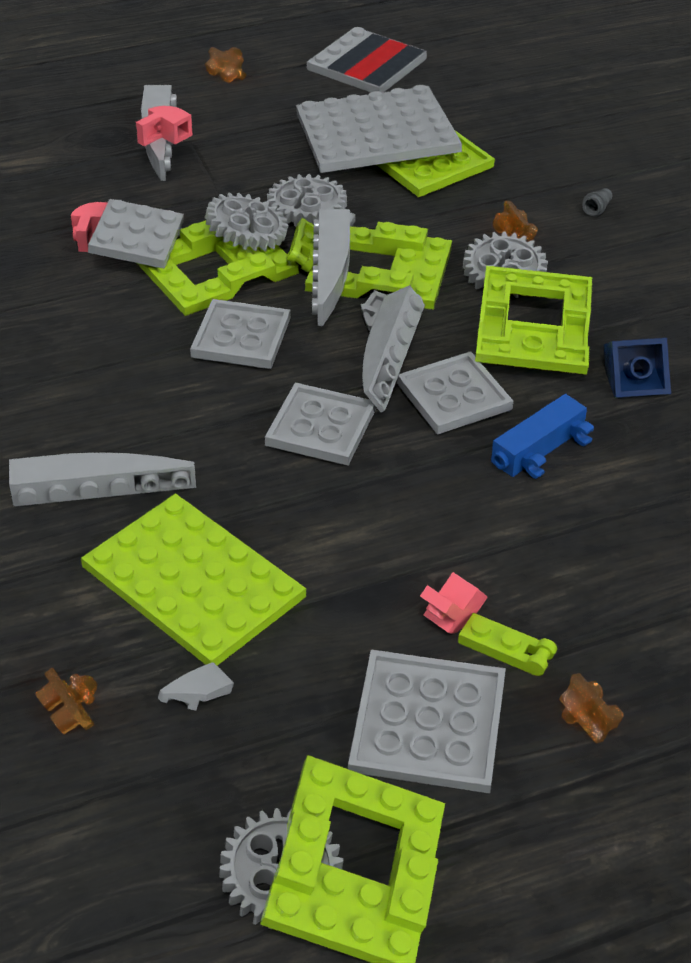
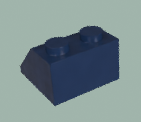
(638, 367)

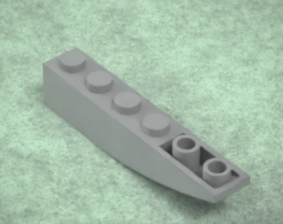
(159, 151)
(330, 260)
(389, 343)
(95, 476)

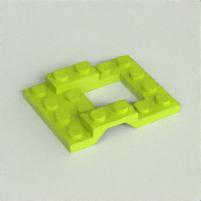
(417, 261)
(242, 266)
(535, 344)
(343, 908)

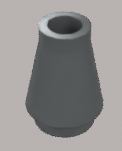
(596, 202)

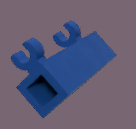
(540, 434)

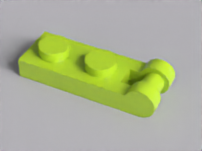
(302, 245)
(507, 644)

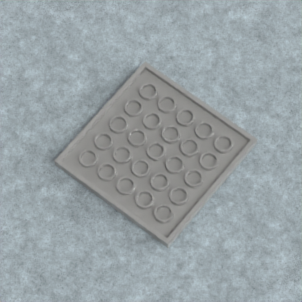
(377, 128)

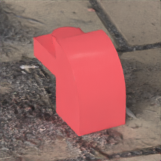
(165, 123)
(85, 221)
(453, 603)

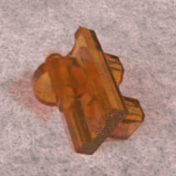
(228, 62)
(513, 221)
(71, 695)
(586, 707)

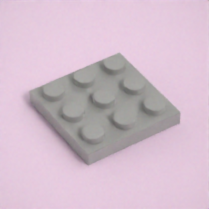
(136, 233)
(241, 333)
(454, 392)
(320, 423)

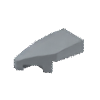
(371, 308)
(199, 684)

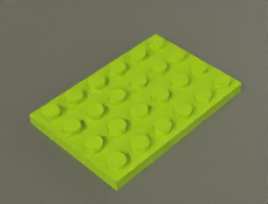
(194, 579)

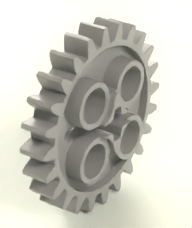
(305, 197)
(246, 221)
(497, 251)
(246, 869)

